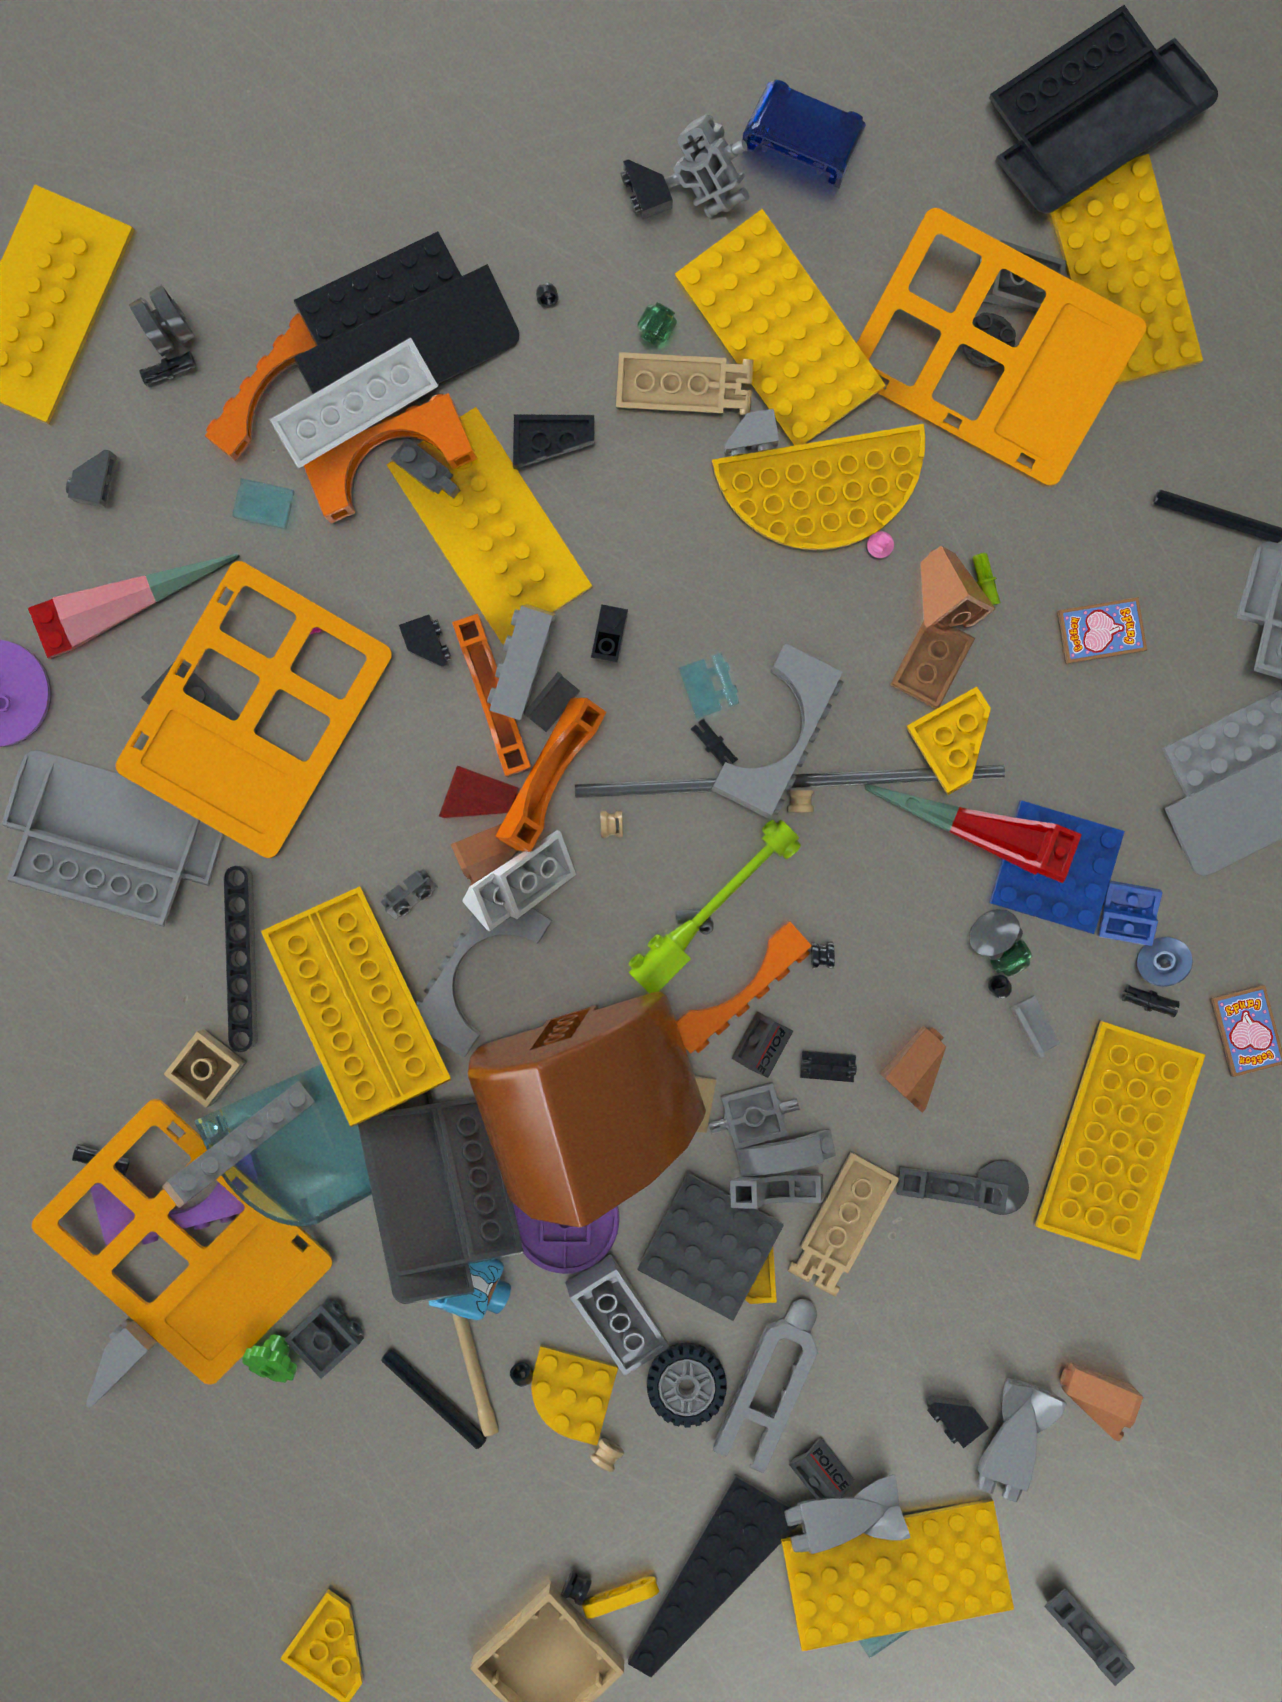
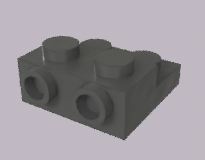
(325, 1337)

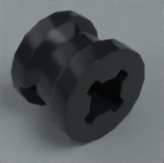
(822, 955)
(576, 1588)

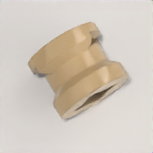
(800, 801)
(608, 824)
(607, 1455)

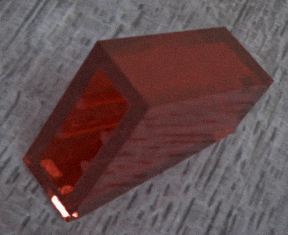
(477, 795)

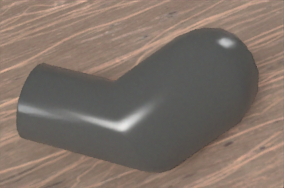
(684, 915)

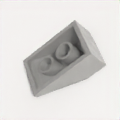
(1016, 292)
(119, 1356)

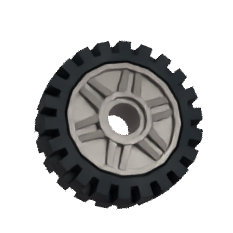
(691, 1405)

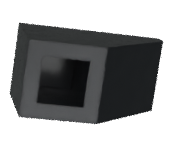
(648, 189)
(609, 633)
(423, 640)
(959, 1417)

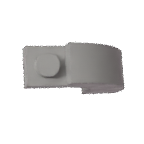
(786, 1155)
(776, 1188)

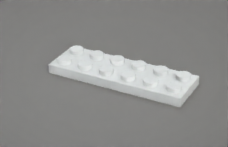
(353, 403)

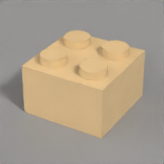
(204, 1068)

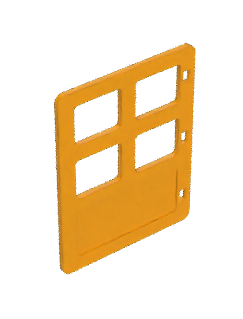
(1049, 381)
(221, 765)
(229, 1288)

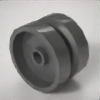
(162, 320)

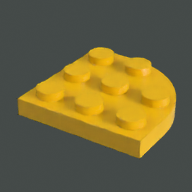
(572, 1392)

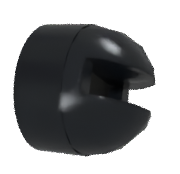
(544, 300)
(1000, 986)
(516, 1376)

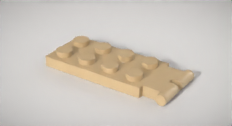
(682, 383)
(843, 1222)

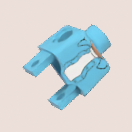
(489, 1293)

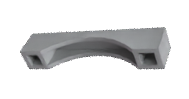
(238, 1144)

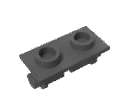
(400, 902)

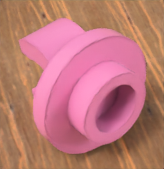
(880, 544)

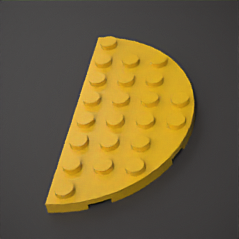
(826, 489)

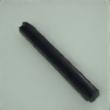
(1218, 516)
(433, 1399)

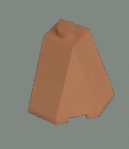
(950, 593)
(482, 854)
(916, 1067)
(1104, 1398)

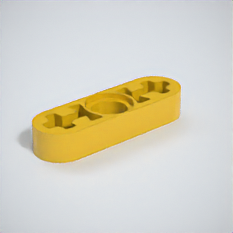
(620, 1597)

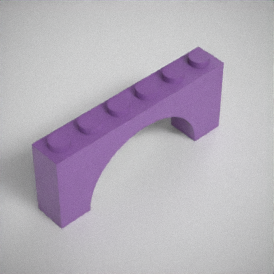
(116, 1216)

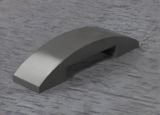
(953, 1188)
(1090, 1636)

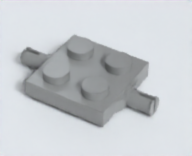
(754, 1116)

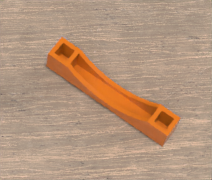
(234, 427)
(483, 670)
(527, 814)
(782, 950)

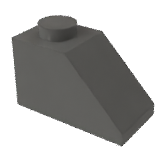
(92, 480)

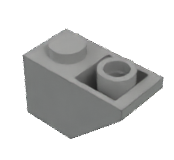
(754, 432)

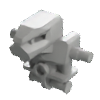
(709, 166)

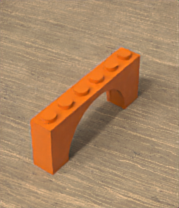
(432, 422)

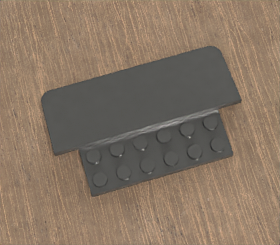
(436, 1196)

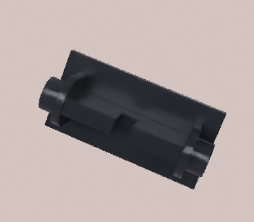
(828, 1066)

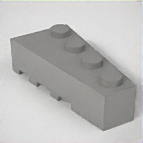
(521, 661)

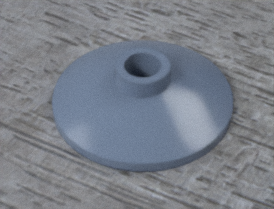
(1165, 951)

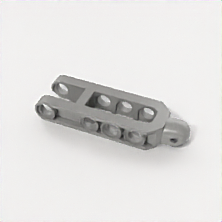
(796, 1327)

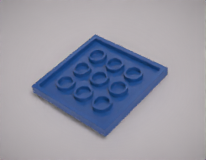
(1082, 894)

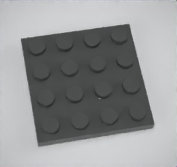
(710, 1247)

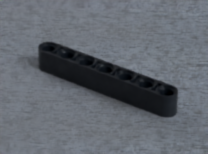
(235, 971)

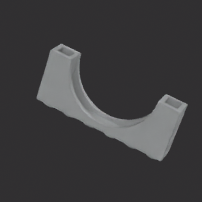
(813, 686)
(440, 1005)

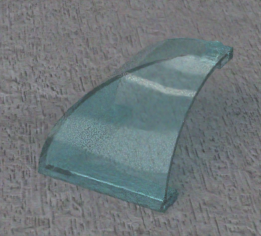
(304, 1168)

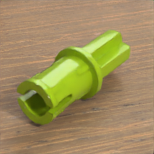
(985, 577)

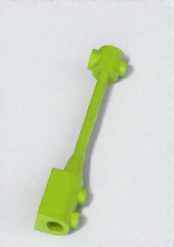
(667, 952)

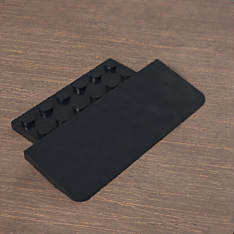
(1096, 108)
(401, 297)

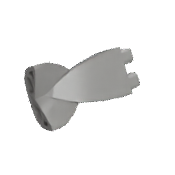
(1013, 1449)
(838, 1520)

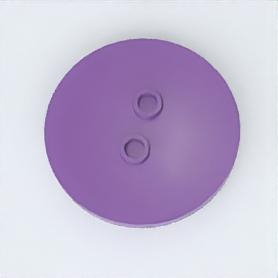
(23, 693)
(566, 1247)

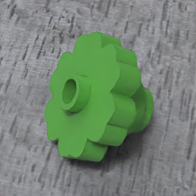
(271, 1360)

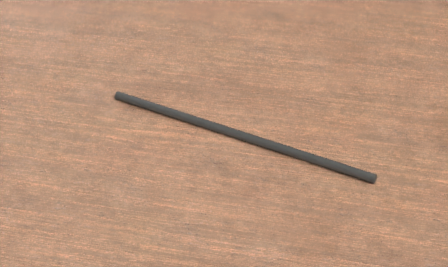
(802, 780)

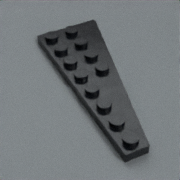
(729, 1549)

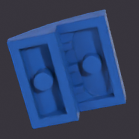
(1130, 913)

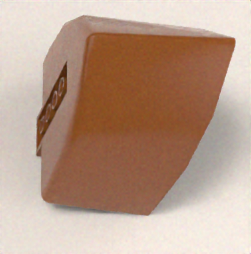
(587, 1107)

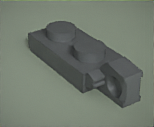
(424, 468)

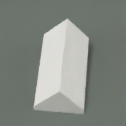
(520, 882)

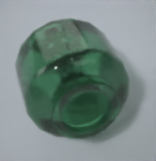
(657, 323)
(1013, 960)

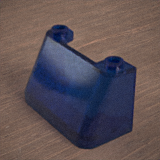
(805, 130)

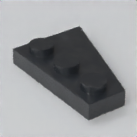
(547, 436)

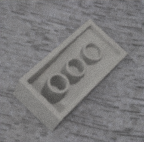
(616, 1314)

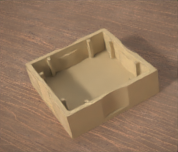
(548, 1655)

